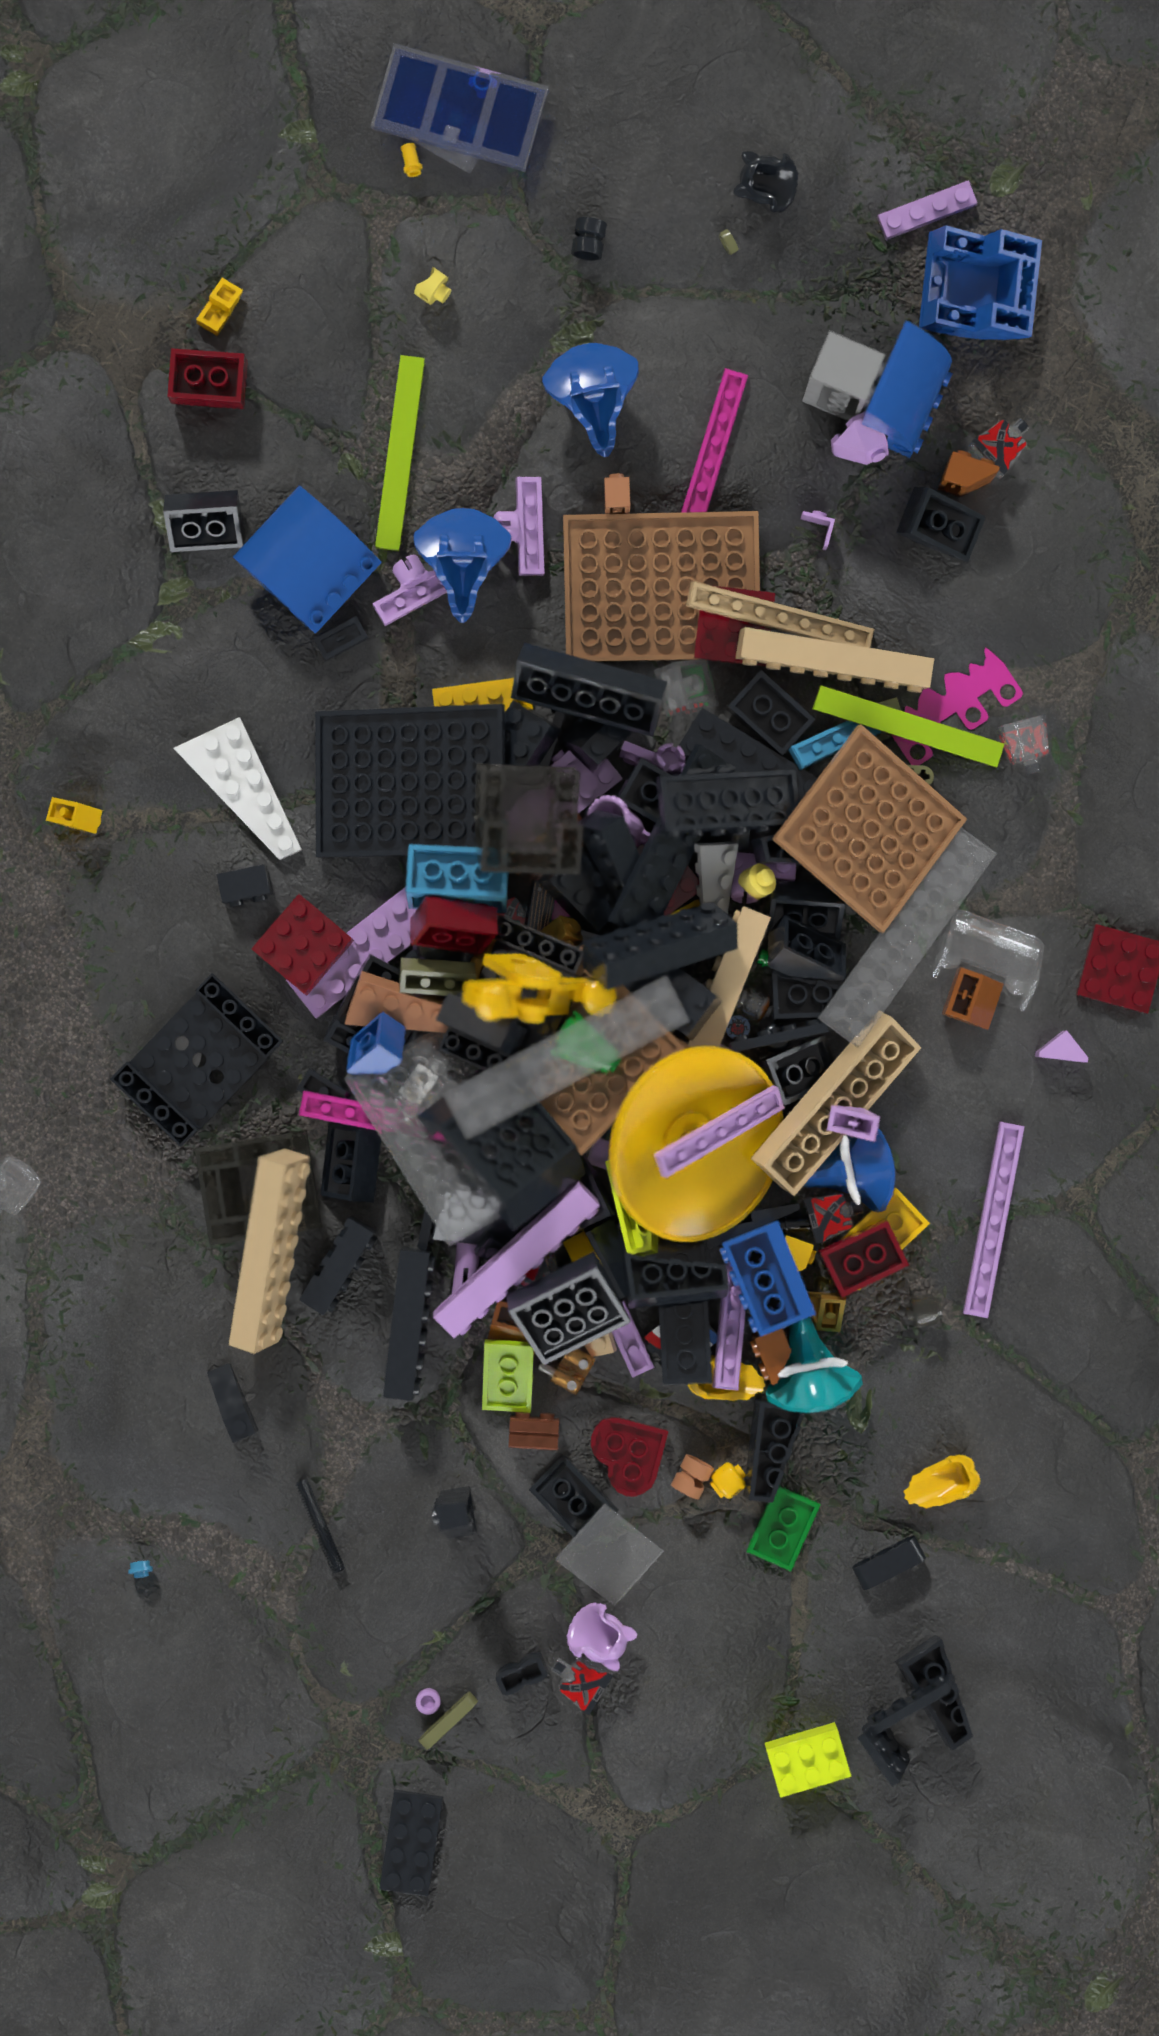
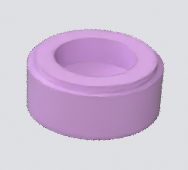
(428, 1701)

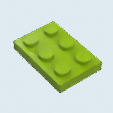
(507, 1376)

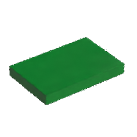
(783, 1528)

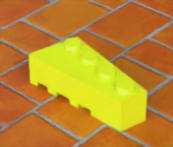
(636, 1238)

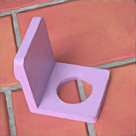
(820, 518)

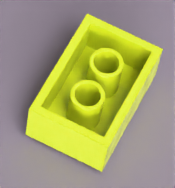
(807, 1759)

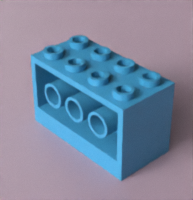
(453, 875)

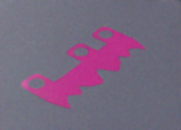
(960, 696)

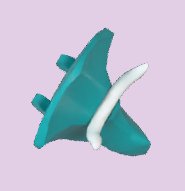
(812, 1375)

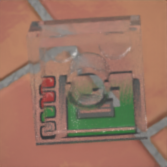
(688, 687)

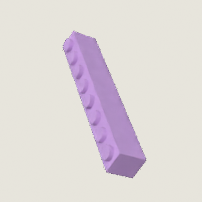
(516, 1258)

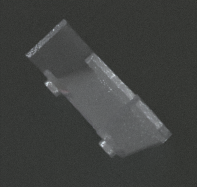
(993, 949)

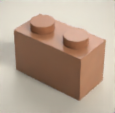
(617, 494)

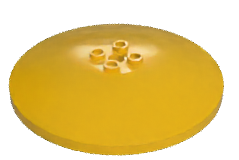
(668, 1105)

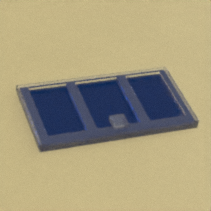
(459, 107)

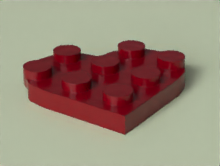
(630, 1452)

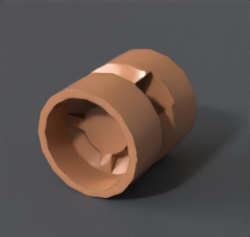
(692, 1476)

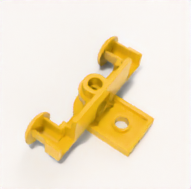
(503, 997)

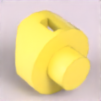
(433, 288)
(757, 880)

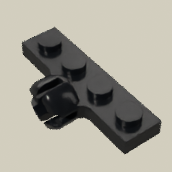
(778, 1036)

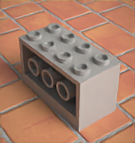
(844, 377)

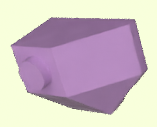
(860, 442)

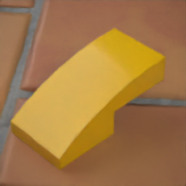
(220, 306)

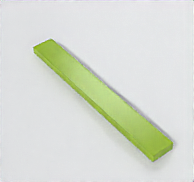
(400, 453)
(908, 726)

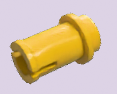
(412, 165)

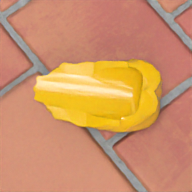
(749, 1384)
(943, 1482)

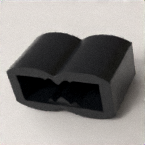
(516, 1675)

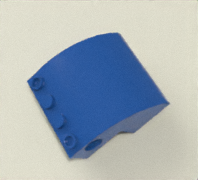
(980, 284)
(909, 390)
(307, 559)

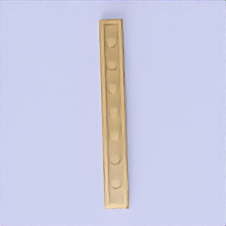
(776, 616)

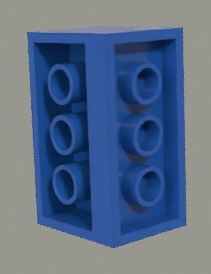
(784, 1281)

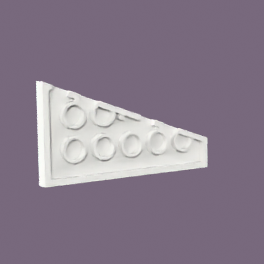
(234, 771)

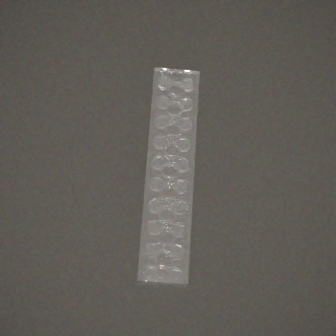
(907, 939)
(566, 1057)

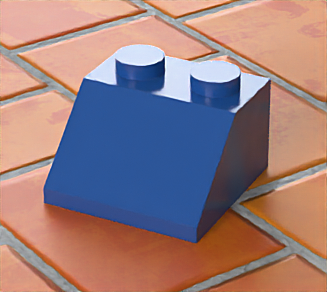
(377, 1046)

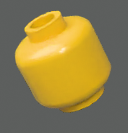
(728, 1480)

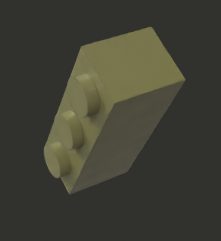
(434, 976)

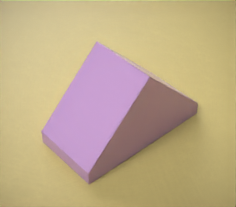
(1062, 1048)
(853, 1122)

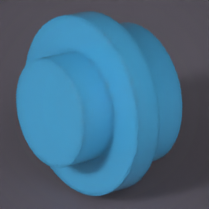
(140, 1569)

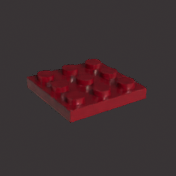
(719, 635)
(302, 944)
(1120, 969)

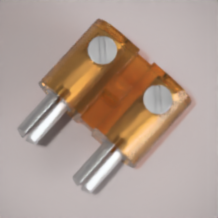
(570, 1371)

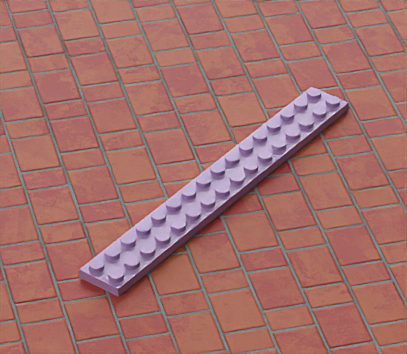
(387, 929)

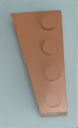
(381, 995)

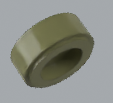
(728, 242)

